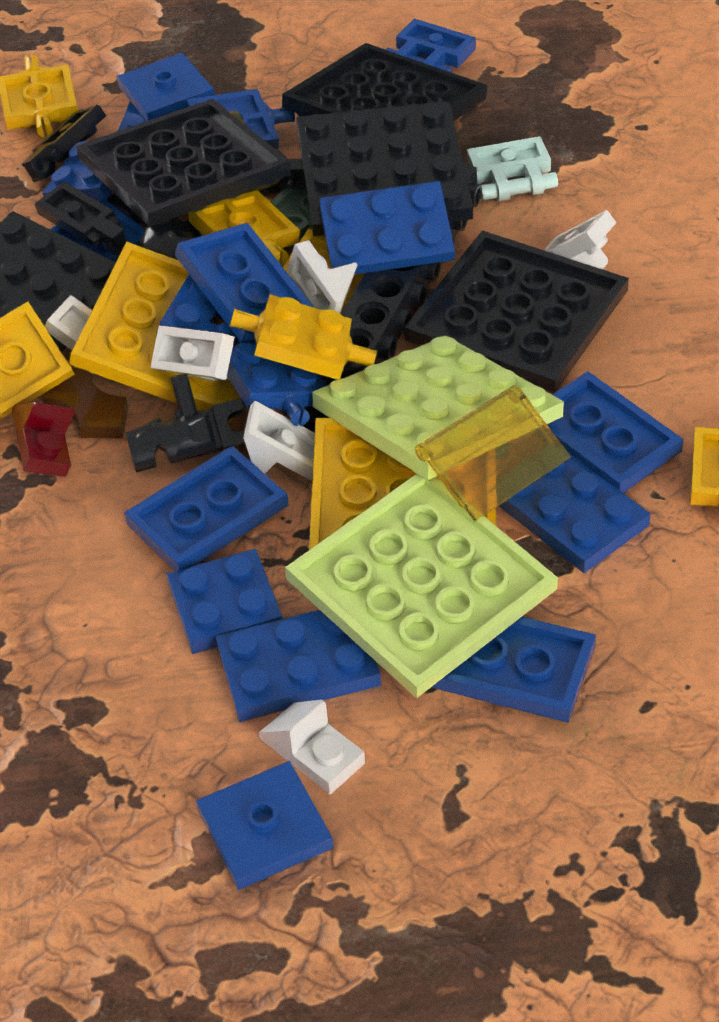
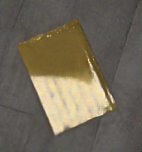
(493, 452)

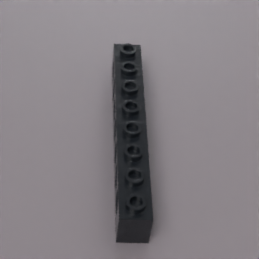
(389, 297)

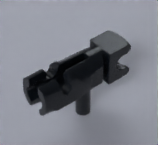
(188, 433)

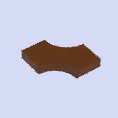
(95, 411)

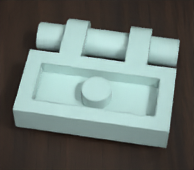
(510, 160)

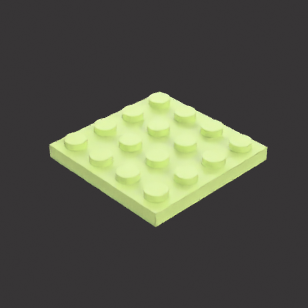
(419, 395)
(420, 582)

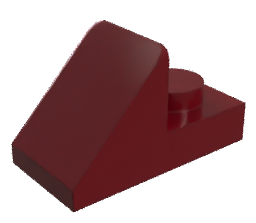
(42, 437)

